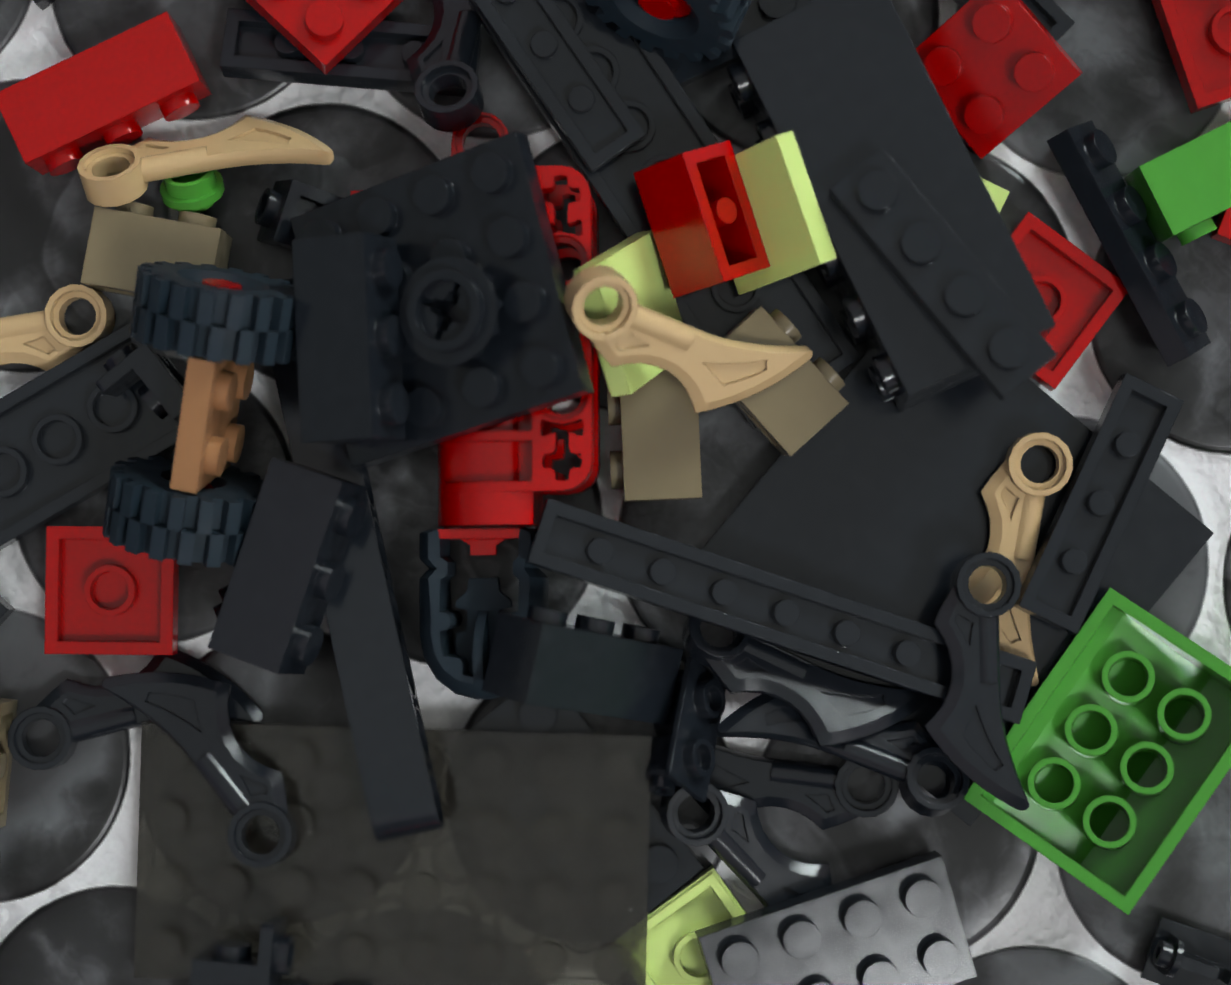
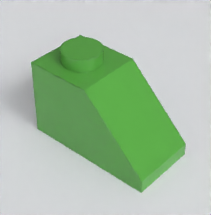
(1186, 186)

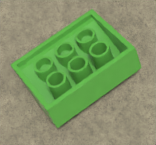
(1118, 750)

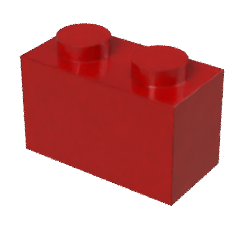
(701, 218)

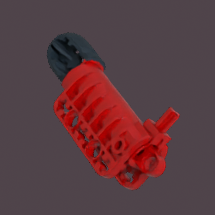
(498, 476)

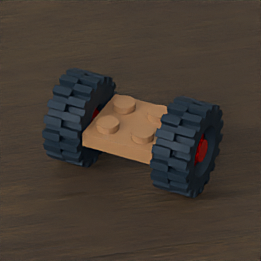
(223, 324)

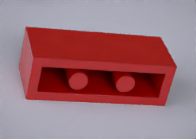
(103, 95)

